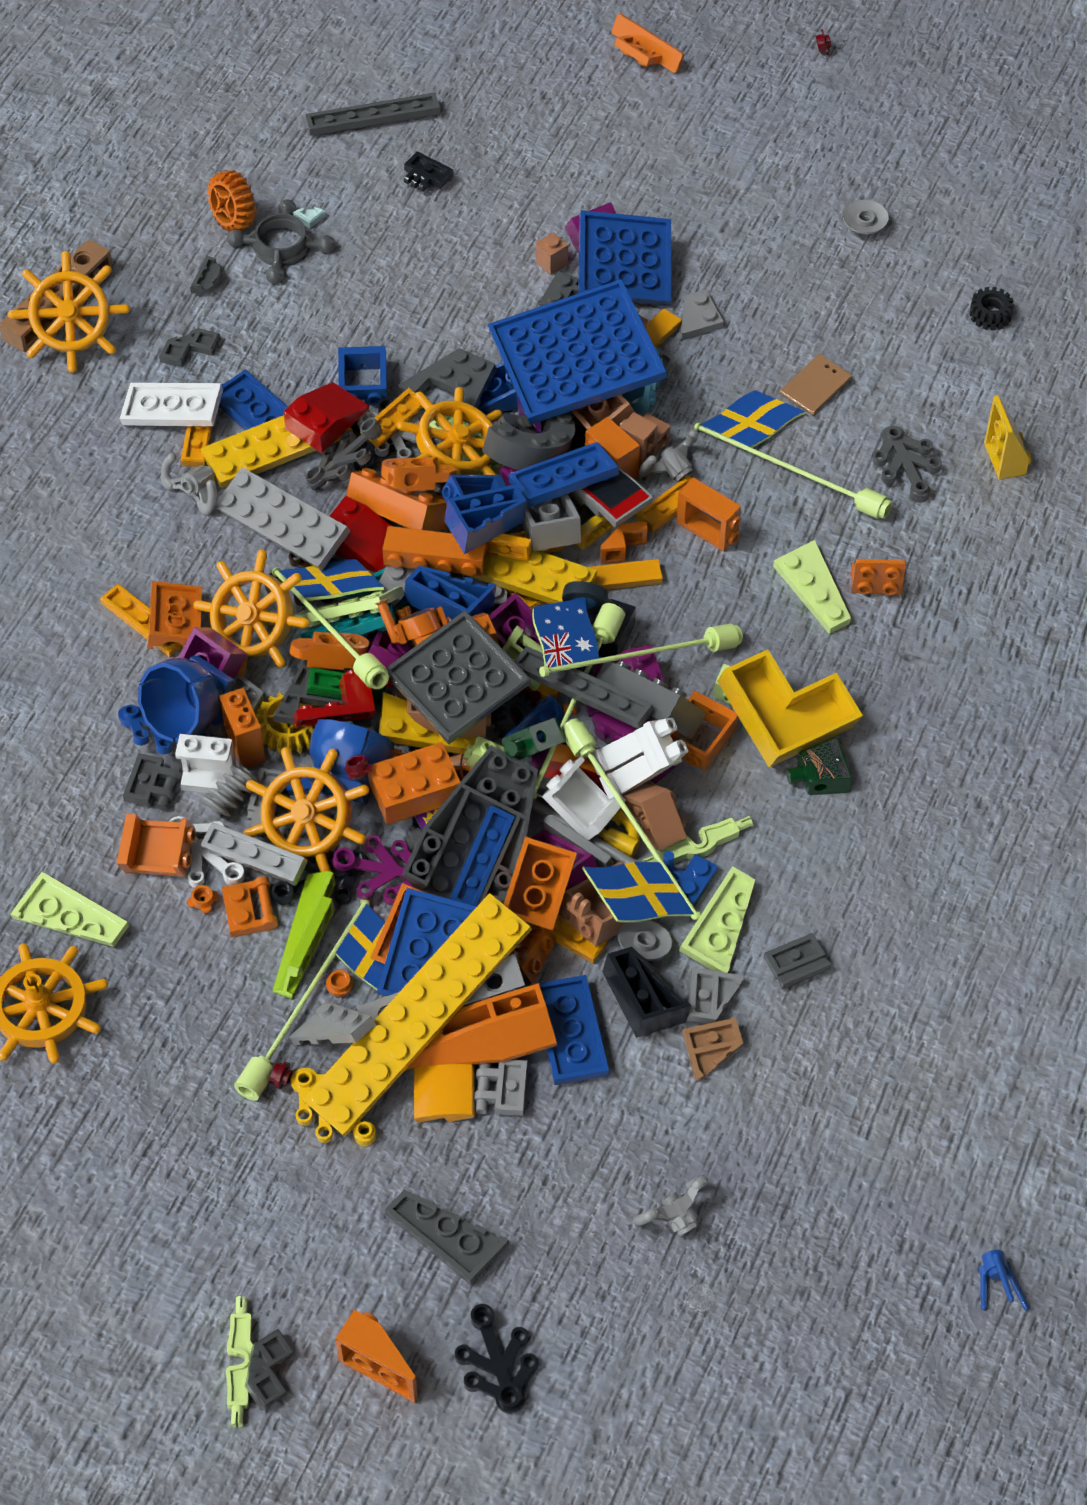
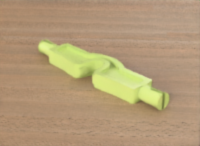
(711, 838)
(239, 1346)

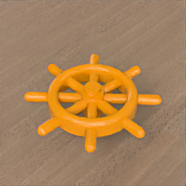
(69, 311)
(455, 437)
(252, 612)
(306, 810)
(40, 1002)

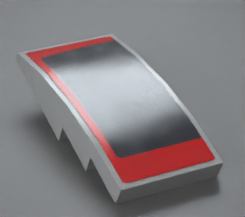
(614, 498)

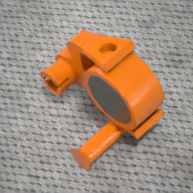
(410, 625)

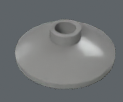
(865, 216)
(647, 938)

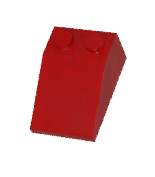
(323, 415)
(366, 534)

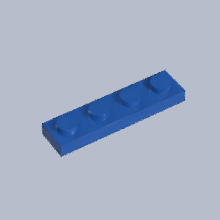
(482, 856)

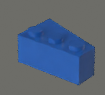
(484, 515)
(436, 588)

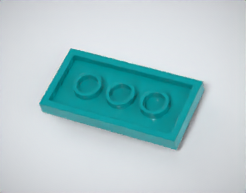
(358, 625)

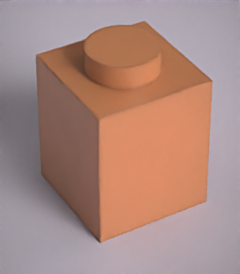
(551, 253)

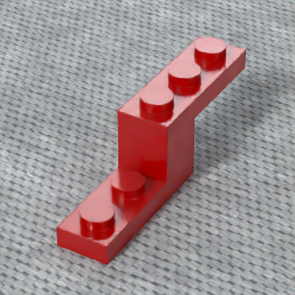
(356, 699)

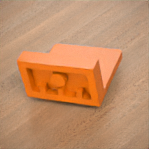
(877, 576)

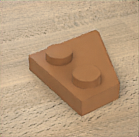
(711, 1045)

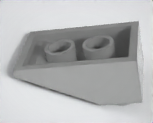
(552, 524)

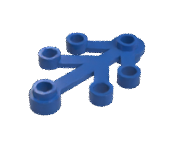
(132, 718)

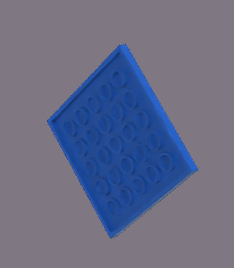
(576, 351)

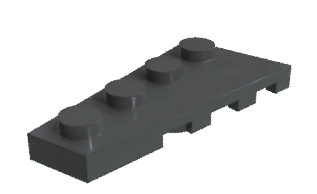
(452, 1240)

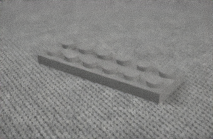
(282, 518)

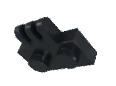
(425, 172)

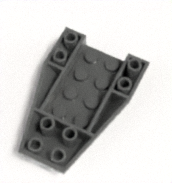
(452, 829)

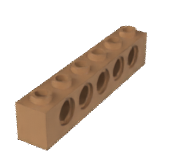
(86, 260)

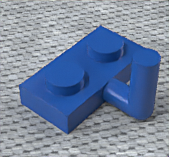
(694, 878)

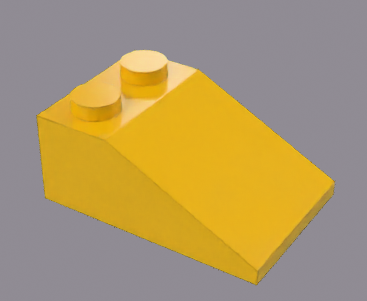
(1005, 443)

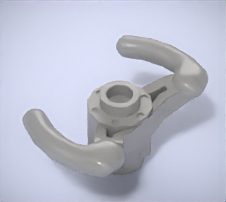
(672, 460)
(196, 483)
(676, 1209)

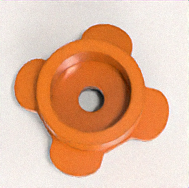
(202, 892)

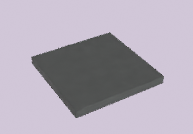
(457, 677)

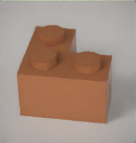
(648, 433)
(657, 813)

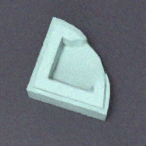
(310, 216)

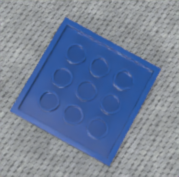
(628, 250)
(420, 931)

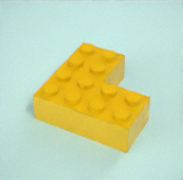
(782, 719)

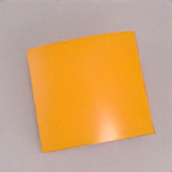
(444, 1092)

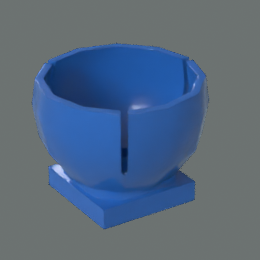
(182, 696)
(348, 741)

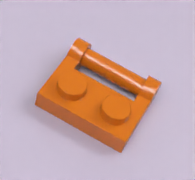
(240, 908)

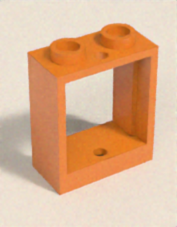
(698, 496)
(718, 716)
(242, 728)

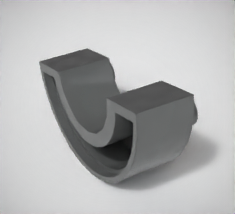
(523, 449)

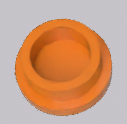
(339, 983)

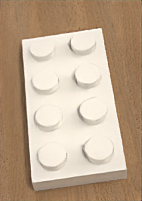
(171, 404)

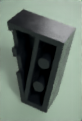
(642, 994)

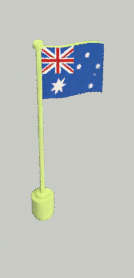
(571, 641)

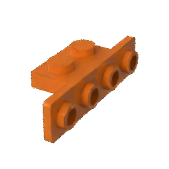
(645, 45)

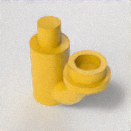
(625, 843)

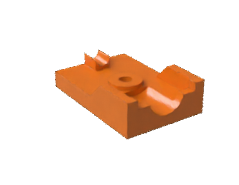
(172, 613)

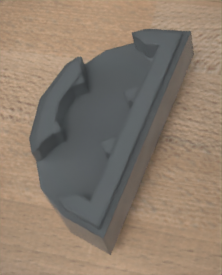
(207, 277)

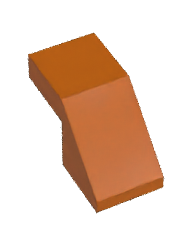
(627, 534)

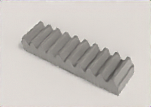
(254, 853)

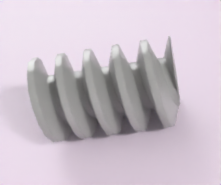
(229, 791)

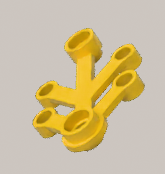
(302, 1089)

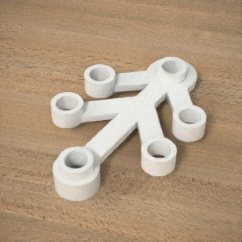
(198, 852)

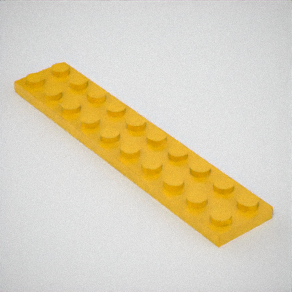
(417, 1015)

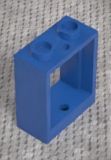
(361, 359)
(467, 484)

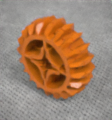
(231, 200)

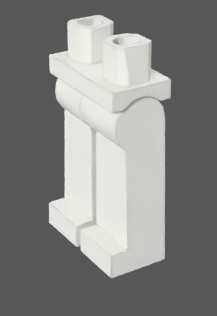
(658, 751)

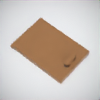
(815, 384)

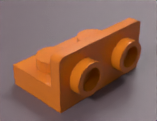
(533, 952)

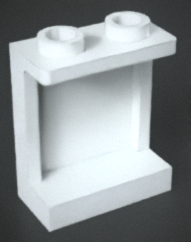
(204, 761)
(580, 800)

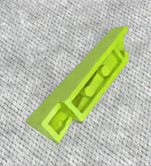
(307, 929)

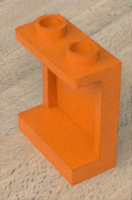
(156, 846)

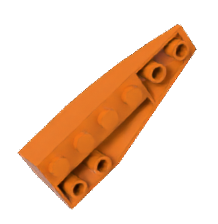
(493, 1031)

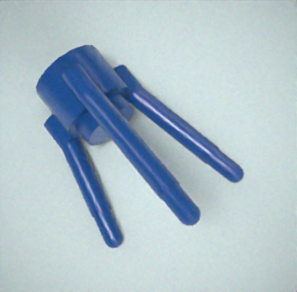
(999, 1269)

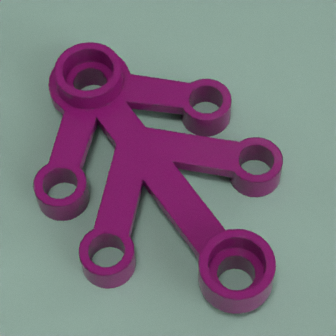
(387, 869)

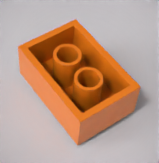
(413, 782)

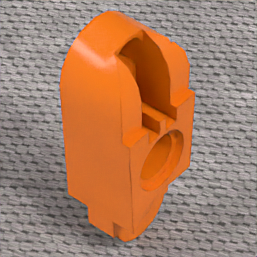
(415, 473)
(327, 652)

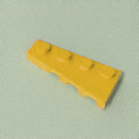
(402, 729)

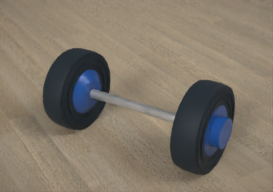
(595, 598)

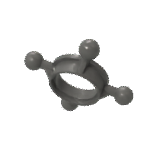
(280, 256)

